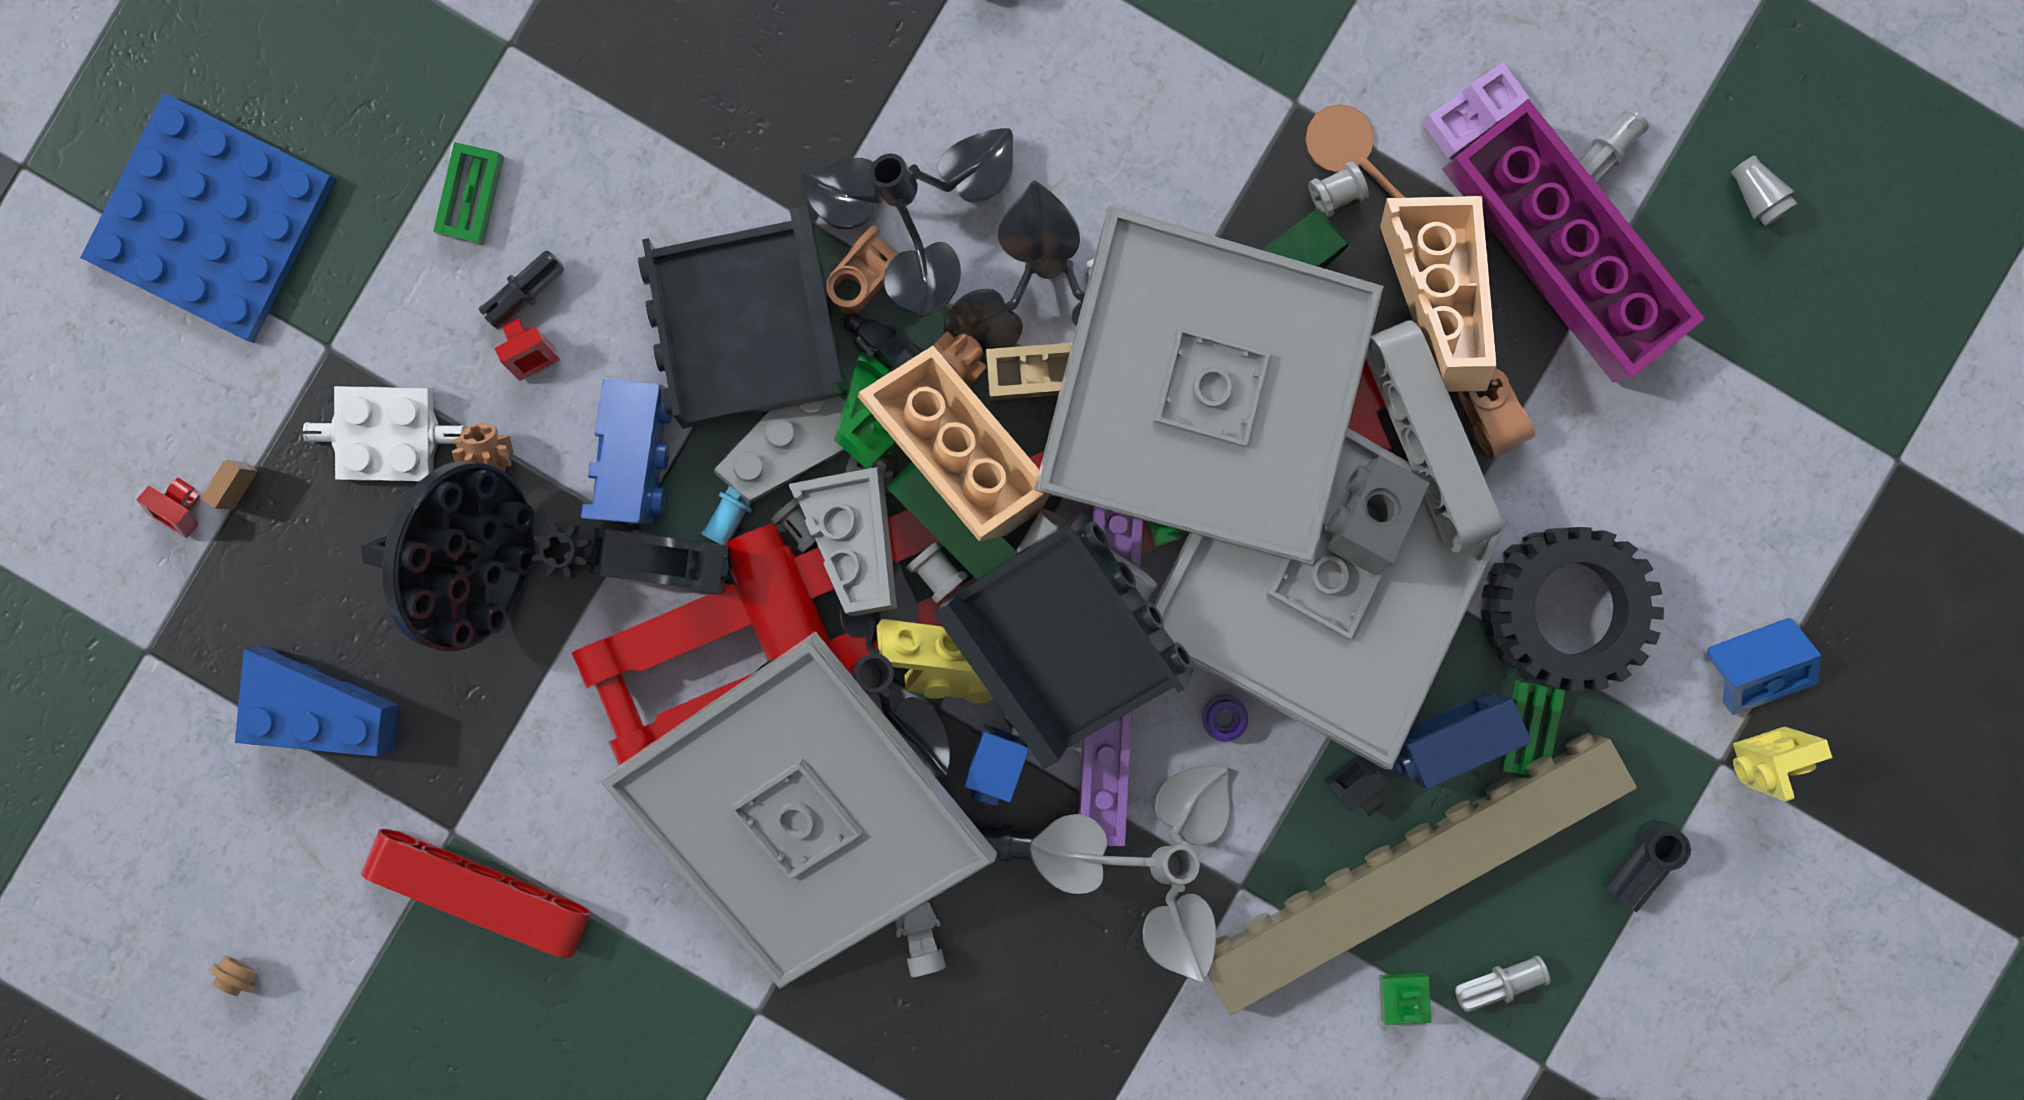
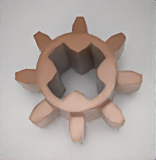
(963, 355)
(484, 445)

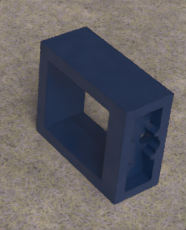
(1461, 739)

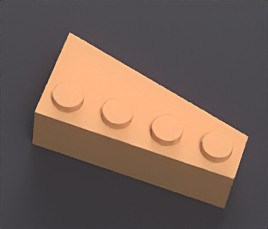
(1445, 281)

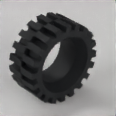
(1514, 608)

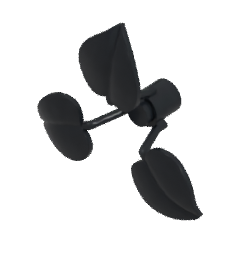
(845, 195)
(1032, 231)
(912, 717)

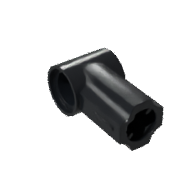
(1642, 869)

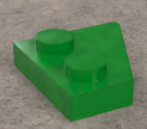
(858, 428)

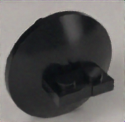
(456, 556)

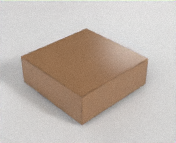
(229, 484)

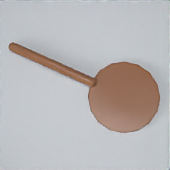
(1342, 136)

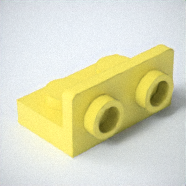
(1770, 757)

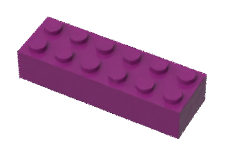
(1573, 243)

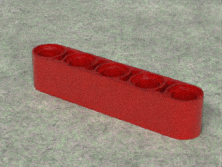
(475, 893)

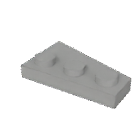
(782, 448)
(852, 532)

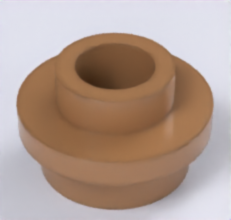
(233, 976)

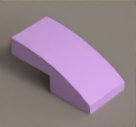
(1475, 110)

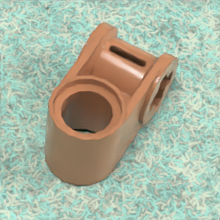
(863, 268)
(1497, 416)

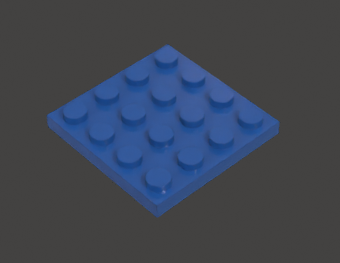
(208, 218)

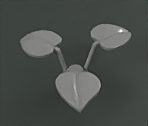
(1198, 809)

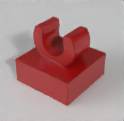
(525, 350)
(172, 507)

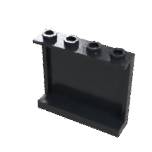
(742, 322)
(1064, 639)

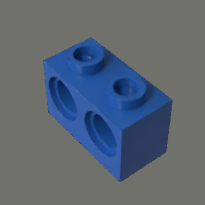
(995, 765)

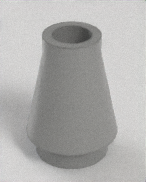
(1763, 191)

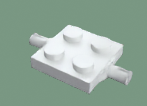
(383, 433)

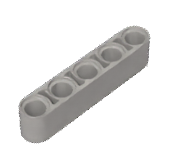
(1432, 436)

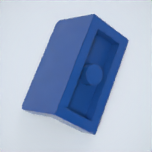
(1765, 665)

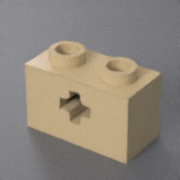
(1026, 371)

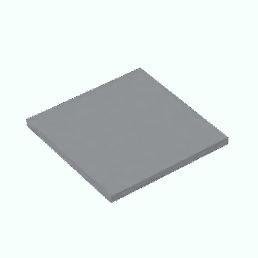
(1209, 386)
(1328, 637)
(799, 813)

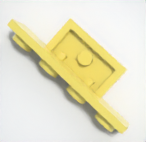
(932, 661)

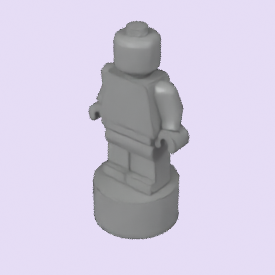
(922, 947)

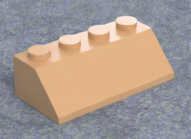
(957, 445)

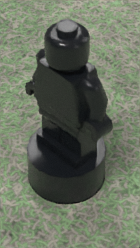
(880, 341)

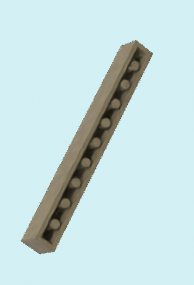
(1417, 870)

